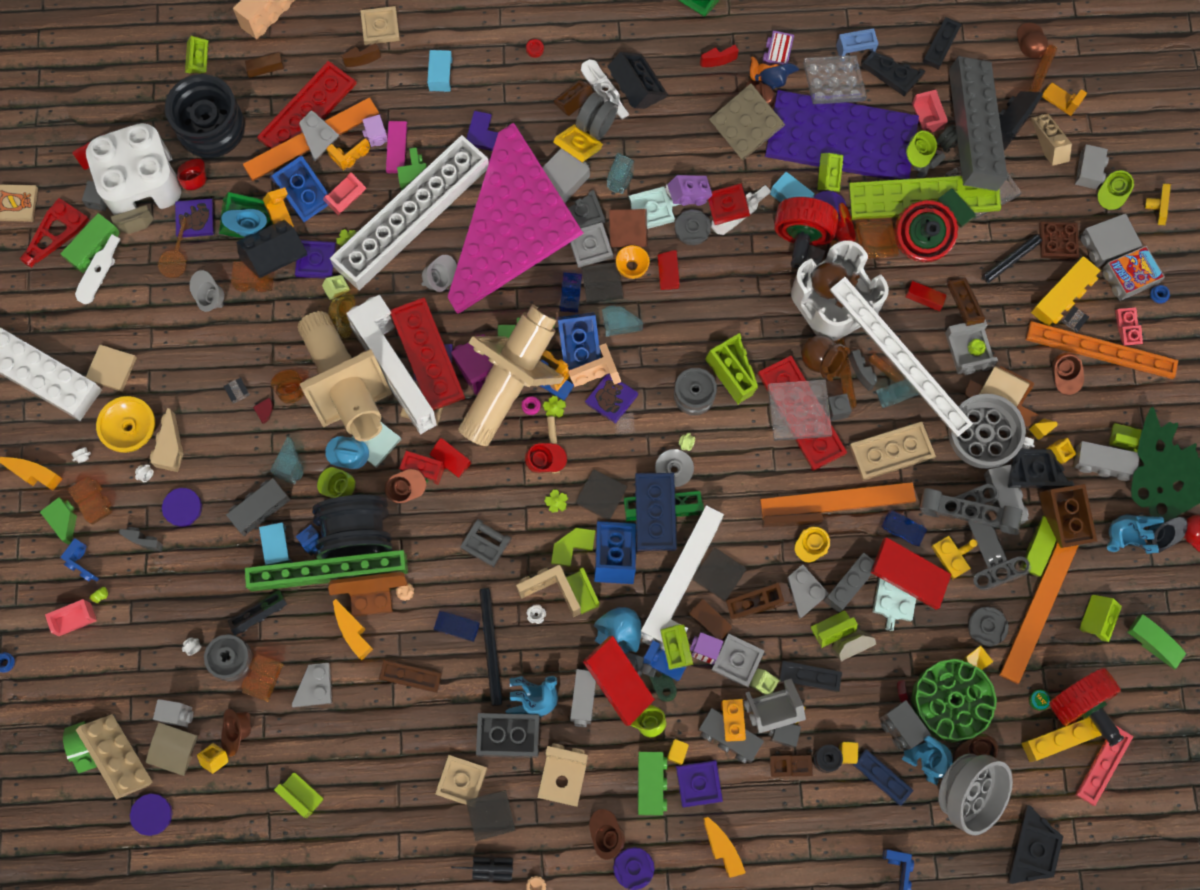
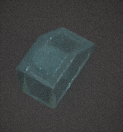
(620, 174)
(620, 321)
(896, 393)
(288, 463)

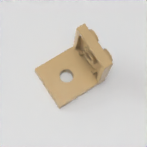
(546, 578)
(563, 763)

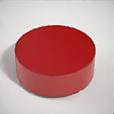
(534, 48)

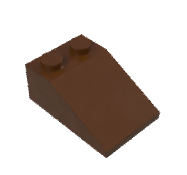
(1069, 515)

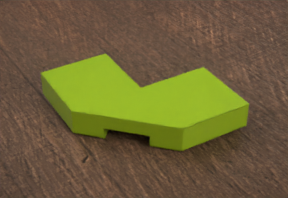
(577, 539)

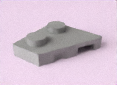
(317, 134)
(805, 590)
(315, 687)

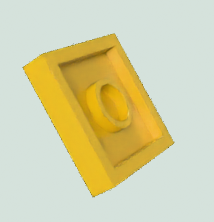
(578, 143)

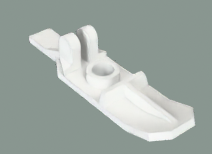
(598, 81)
(752, 202)
(92, 279)

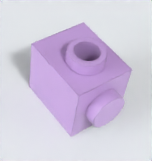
(374, 131)

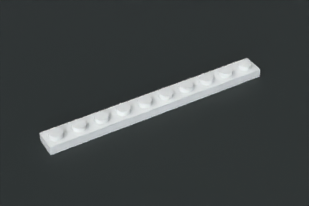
(901, 357)

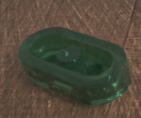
(662, 683)

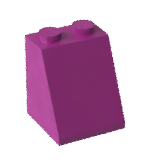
(472, 365)

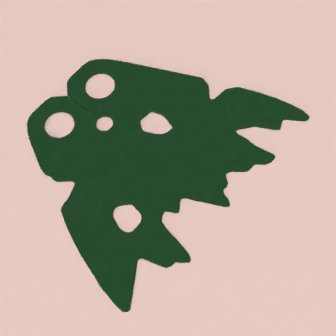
(1165, 469)

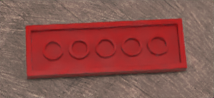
(319, 95)
(427, 354)
(816, 450)

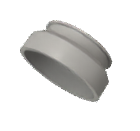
(1007, 419)
(975, 792)

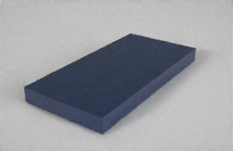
(655, 512)

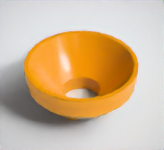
(634, 254)

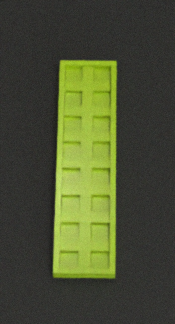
(891, 197)

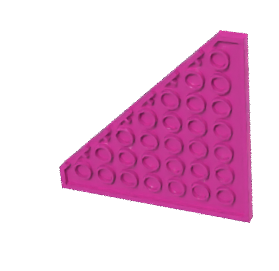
(513, 223)

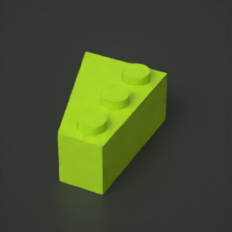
(733, 368)

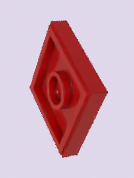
(728, 204)

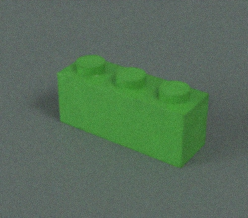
(89, 242)
(651, 783)

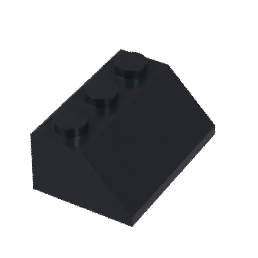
(636, 80)
(1017, 114)
(271, 248)

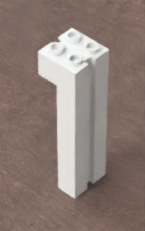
(369, 325)
(681, 577)

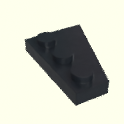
(895, 75)

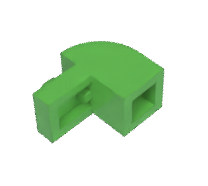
(409, 173)
(76, 749)

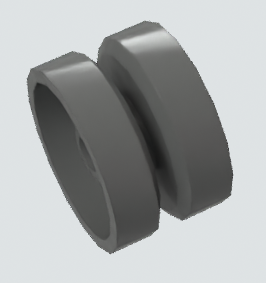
(596, 116)
(695, 391)
(217, 656)

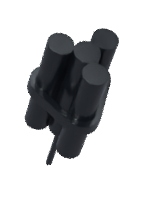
(491, 868)

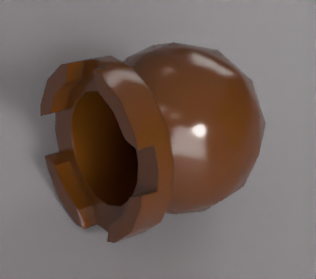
(827, 276)
(824, 356)

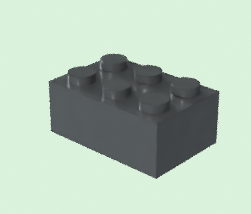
(508, 735)

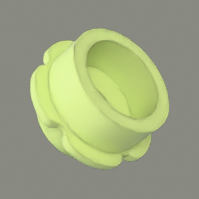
(687, 441)

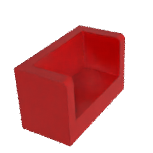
(430, 468)

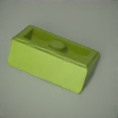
(196, 55)
(830, 172)
(676, 647)

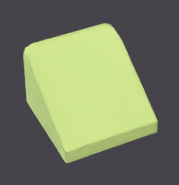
(335, 286)
(764, 682)

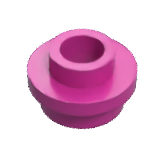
(530, 400)

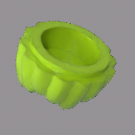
(976, 347)
(99, 595)

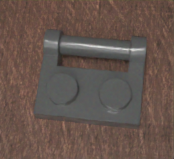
(481, 547)

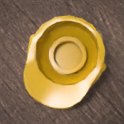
(812, 544)

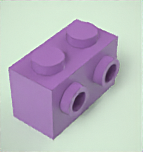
(689, 190)

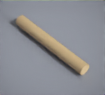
(552, 432)

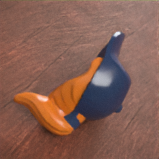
(774, 75)

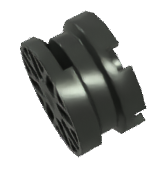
(948, 138)

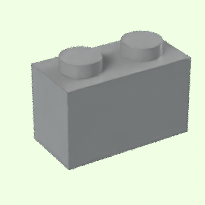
(1091, 167)
(173, 713)

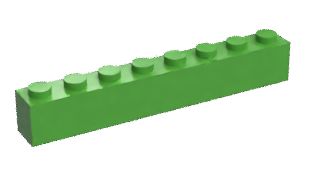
(324, 570)

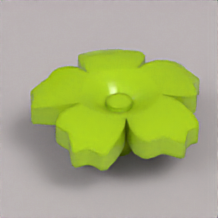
(345, 237)
(554, 407)
(556, 501)

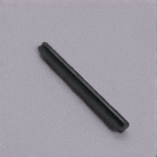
(490, 646)

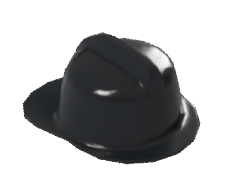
(1168, 533)

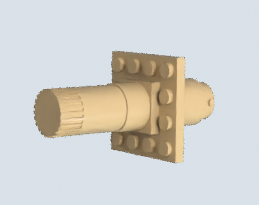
(514, 366)
(345, 384)

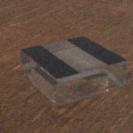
(1075, 319)
(236, 390)

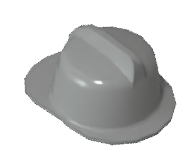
(439, 273)
(206, 291)

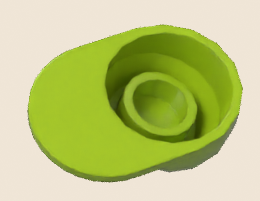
(921, 149)
(1115, 190)
(335, 483)
(650, 722)

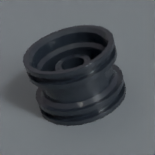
(192, 103)
(351, 526)

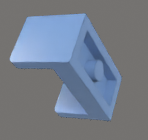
(857, 41)

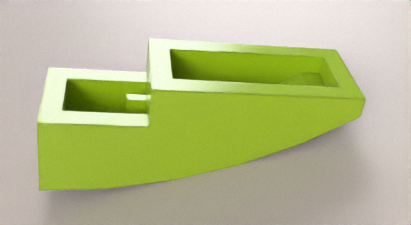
(1039, 548)

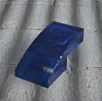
(570, 292)
(904, 527)
(456, 626)

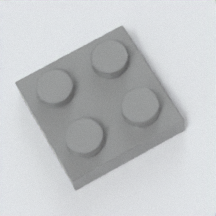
(591, 246)
(738, 660)

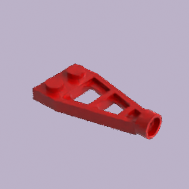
(65, 214)

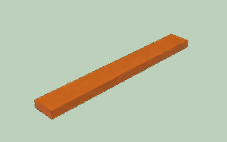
(297, 145)
(1102, 350)
(839, 500)
(1037, 613)

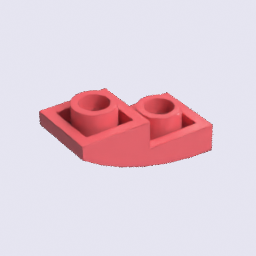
(1128, 326)

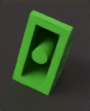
(61, 519)

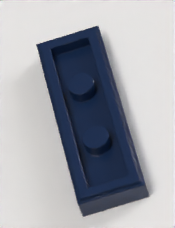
(883, 777)

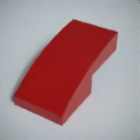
(715, 58)

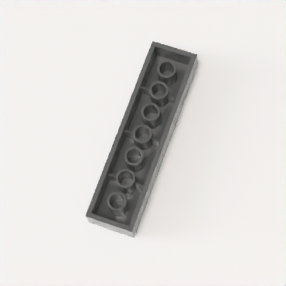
(977, 124)

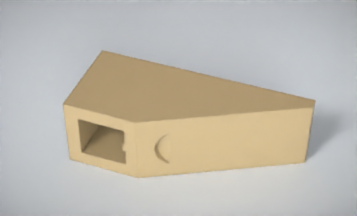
(1052, 139)
(168, 447)

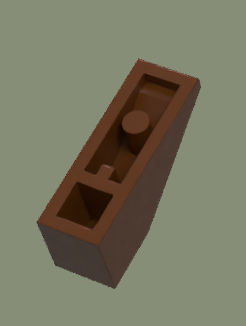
(759, 600)

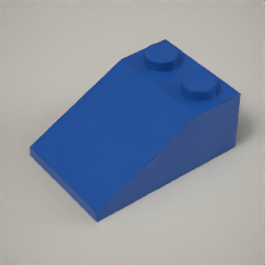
(303, 188)
(579, 339)
(615, 552)

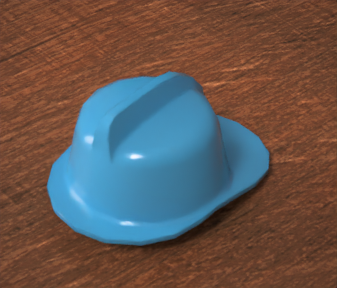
(244, 221)
(347, 452)

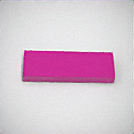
(396, 145)

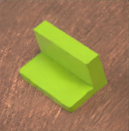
(1125, 437)
(583, 591)
(1101, 617)
(834, 628)
(299, 795)

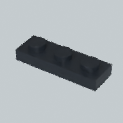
(942, 43)
(257, 613)
(811, 676)

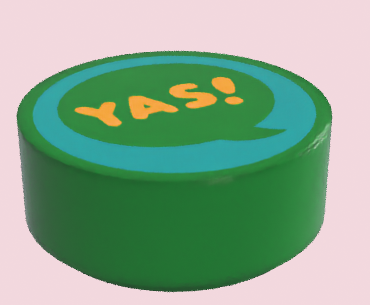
(1039, 700)

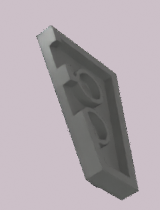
(587, 211)

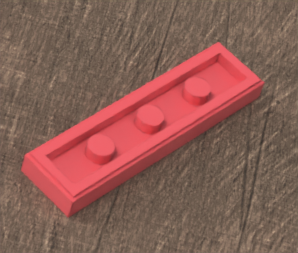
(1103, 769)

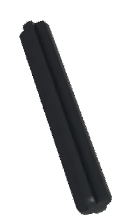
(1012, 258)

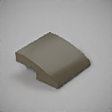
(171, 749)

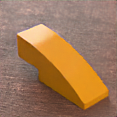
(31, 472)
(351, 631)
(723, 848)

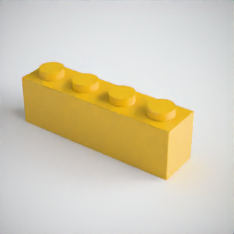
(1065, 291)
(1060, 739)

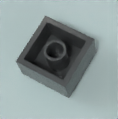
(904, 726)

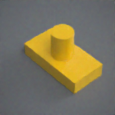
(1160, 204)

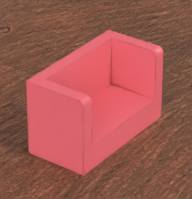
(930, 111)
(344, 194)
(70, 617)

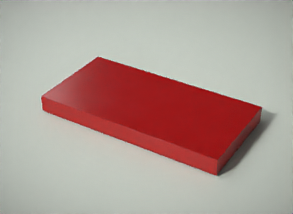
(911, 573)
(619, 680)

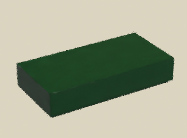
(960, 209)

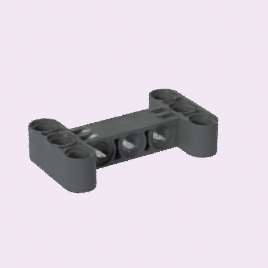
(935, 504)
(990, 544)

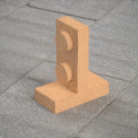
(595, 369)

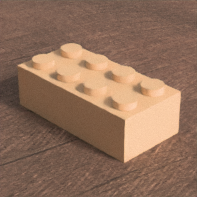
(258, 15)

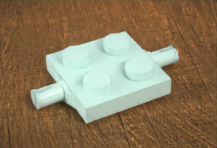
(657, 205)
(893, 603)

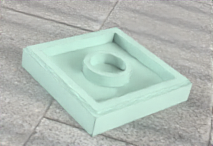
(381, 445)

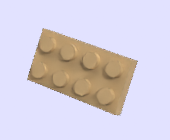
(892, 451)
(114, 756)

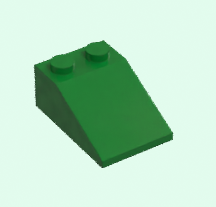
(239, 202)

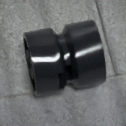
(827, 758)

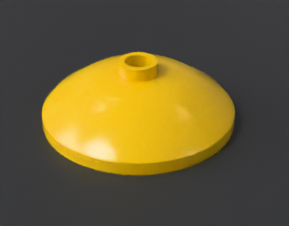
(118, 416)

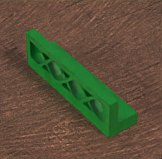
(681, 510)

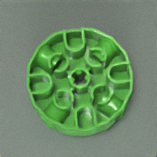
(973, 703)

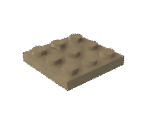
(747, 122)

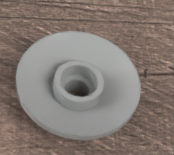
(677, 459)

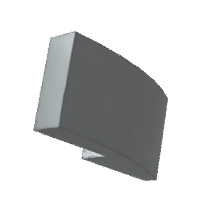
(863, 373)
(136, 537)

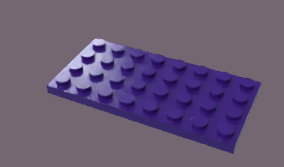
(867, 137)

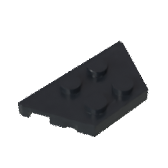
(1037, 470)
(1035, 849)

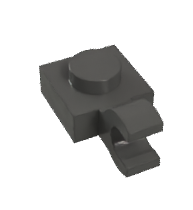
(938, 157)
(639, 666)

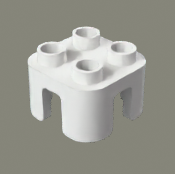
(132, 167)
(822, 313)

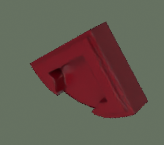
(264, 410)
(903, 692)

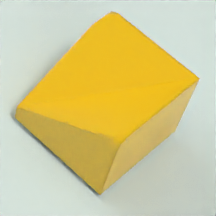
(1043, 428)
(1063, 450)
(978, 658)
(849, 751)
(677, 752)
(212, 758)

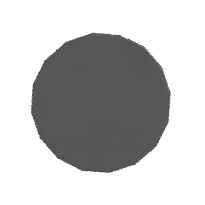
(692, 227)
(988, 626)

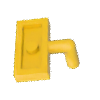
(952, 557)

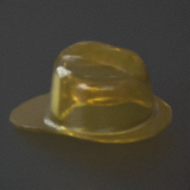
(337, 313)

